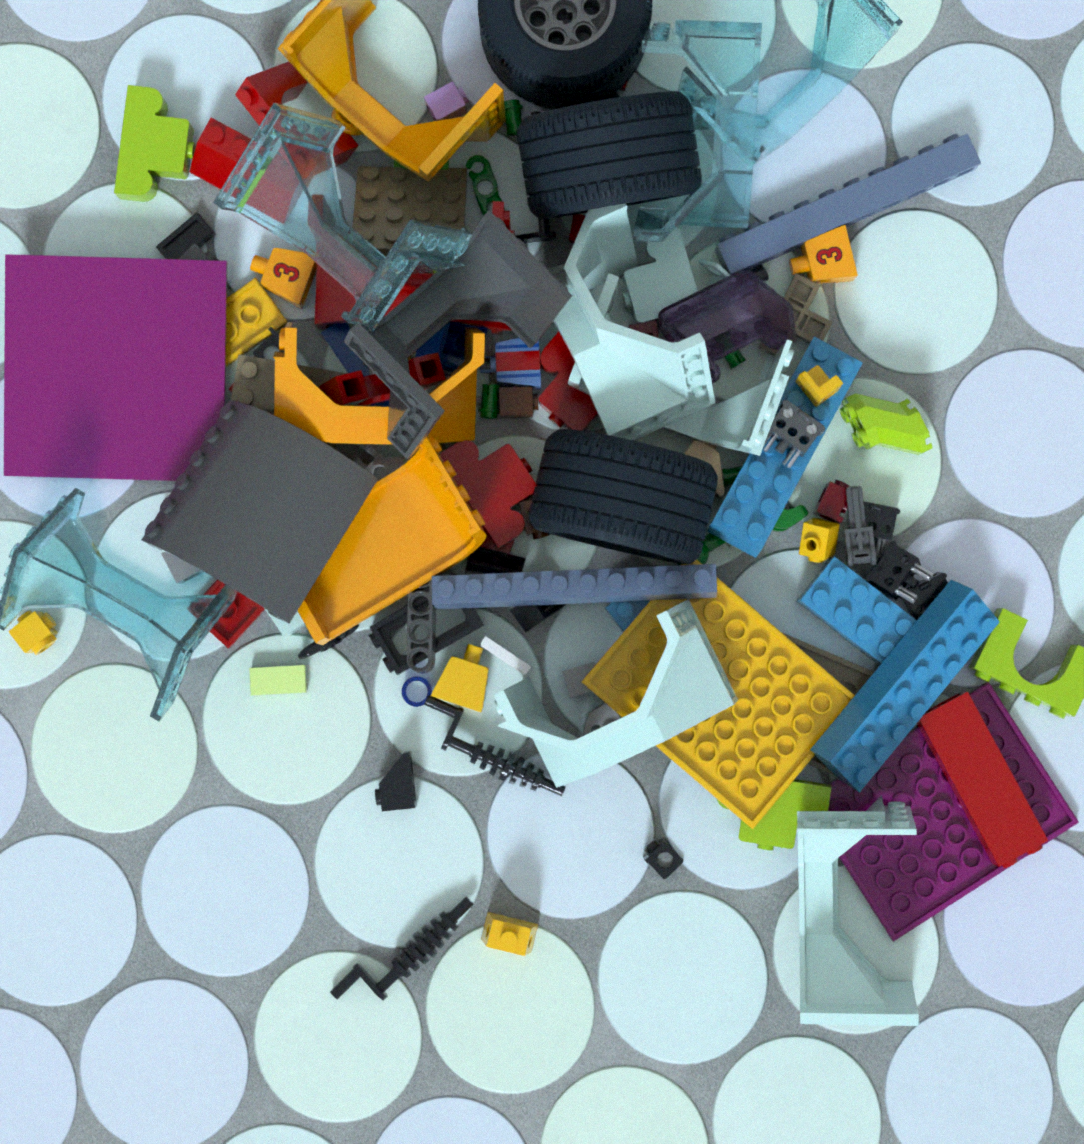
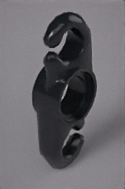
(314, 648)

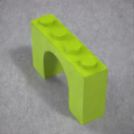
(996, 662)

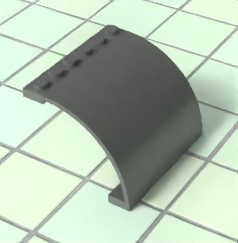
(261, 507)

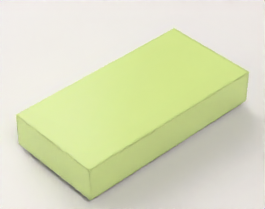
(278, 680)

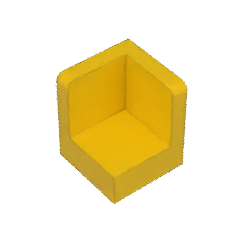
(818, 385)

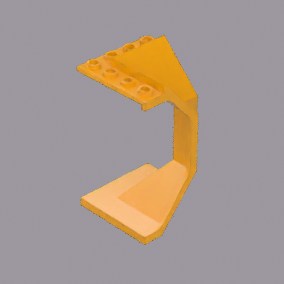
(325, 56)
(310, 409)

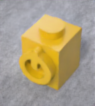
(819, 539)
(34, 632)

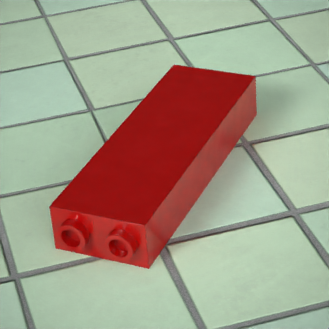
(981, 780)

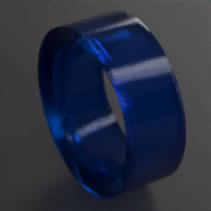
(404, 690)

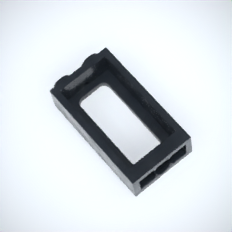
(394, 661)

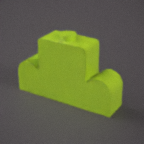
(150, 145)
(780, 822)

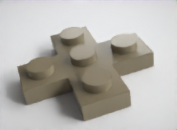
(807, 323)

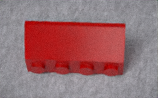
(217, 153)

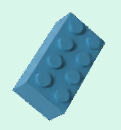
(856, 610)

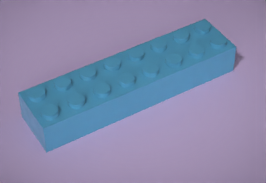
(763, 481)
(905, 685)

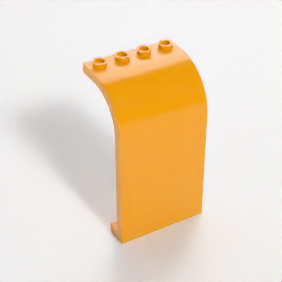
(401, 537)

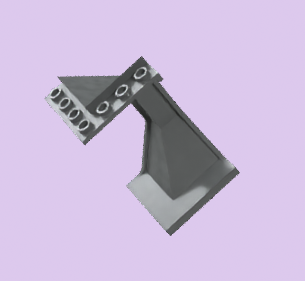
(495, 285)

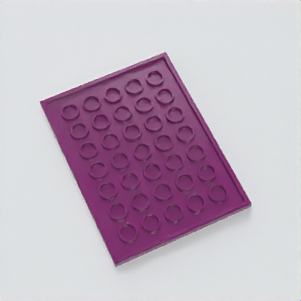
(924, 873)

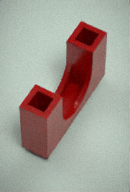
(280, 86)
(363, 391)

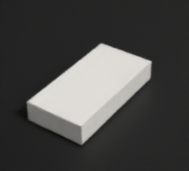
(505, 655)

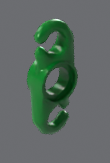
(485, 174)

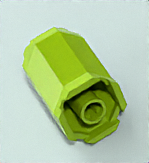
(885, 424)

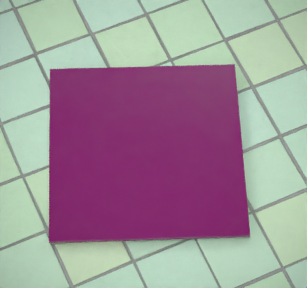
(111, 364)

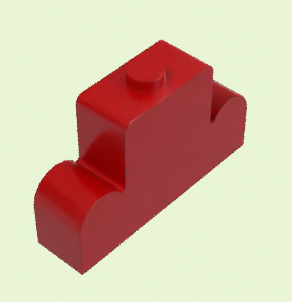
(563, 402)
(494, 487)

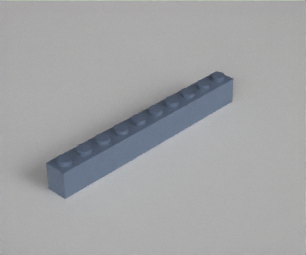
(849, 205)
(574, 586)

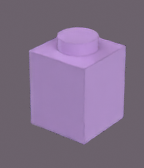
(446, 102)

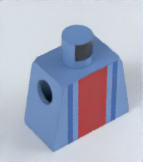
(515, 364)

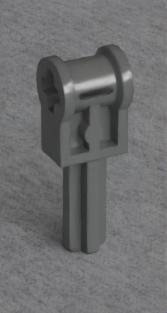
(858, 536)

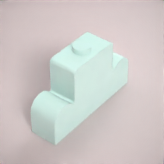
(660, 282)

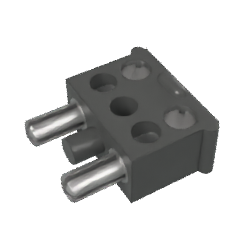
(800, 424)

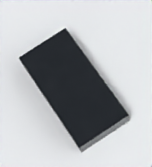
(192, 231)

